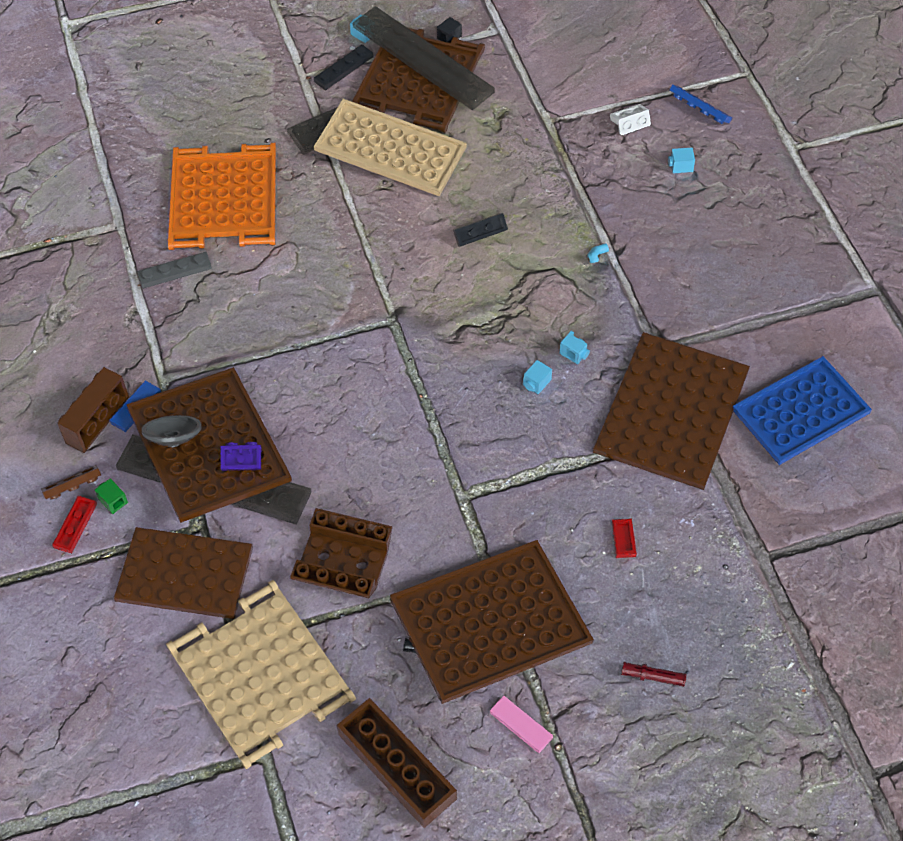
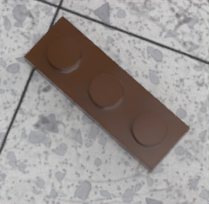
(71, 483)

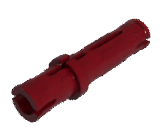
(649, 673)

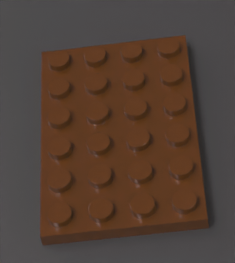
(184, 573)

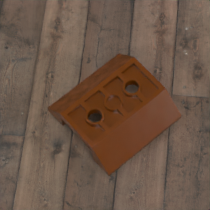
(348, 543)

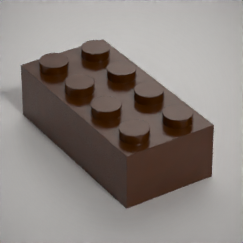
(93, 409)

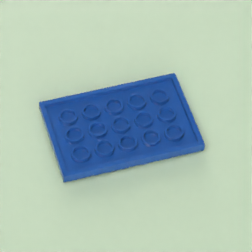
(801, 410)

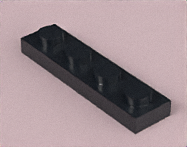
(343, 67)

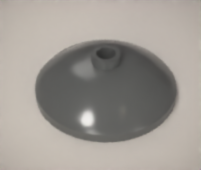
(171, 430)

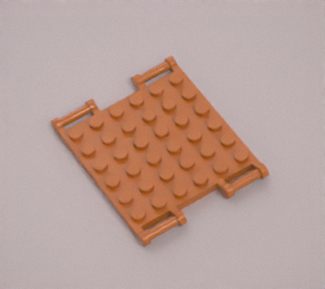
(222, 195)

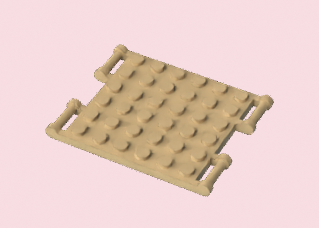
(260, 673)

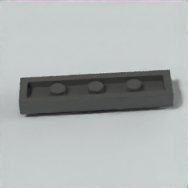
(174, 270)

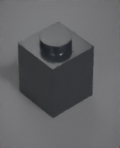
(449, 29)

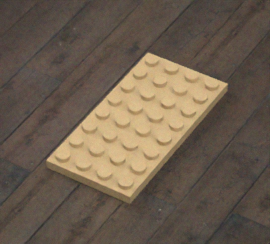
(390, 147)

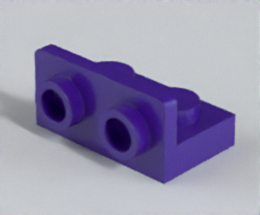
(241, 456)

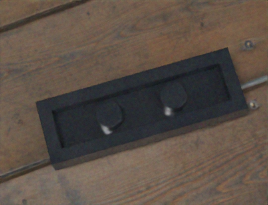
(480, 229)

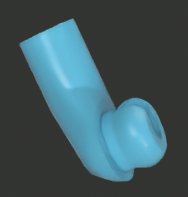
(595, 251)

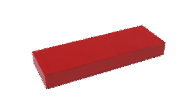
(74, 524)

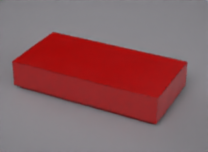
(624, 538)

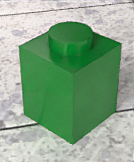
(111, 496)

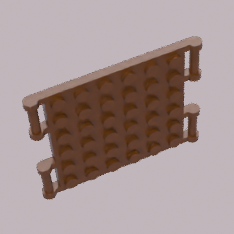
(400, 88)

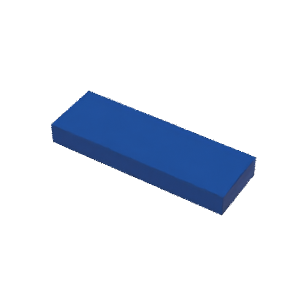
(122, 418)

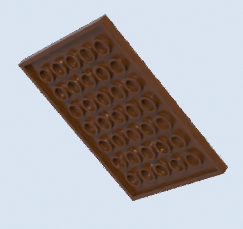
(672, 410)
(193, 469)
(490, 621)

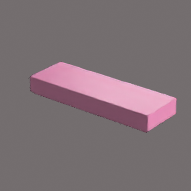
(521, 724)

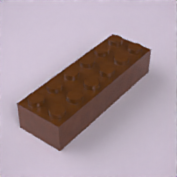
(397, 762)

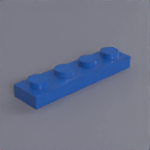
(694, 101)

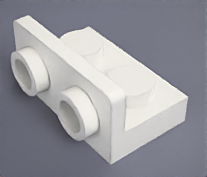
(631, 119)

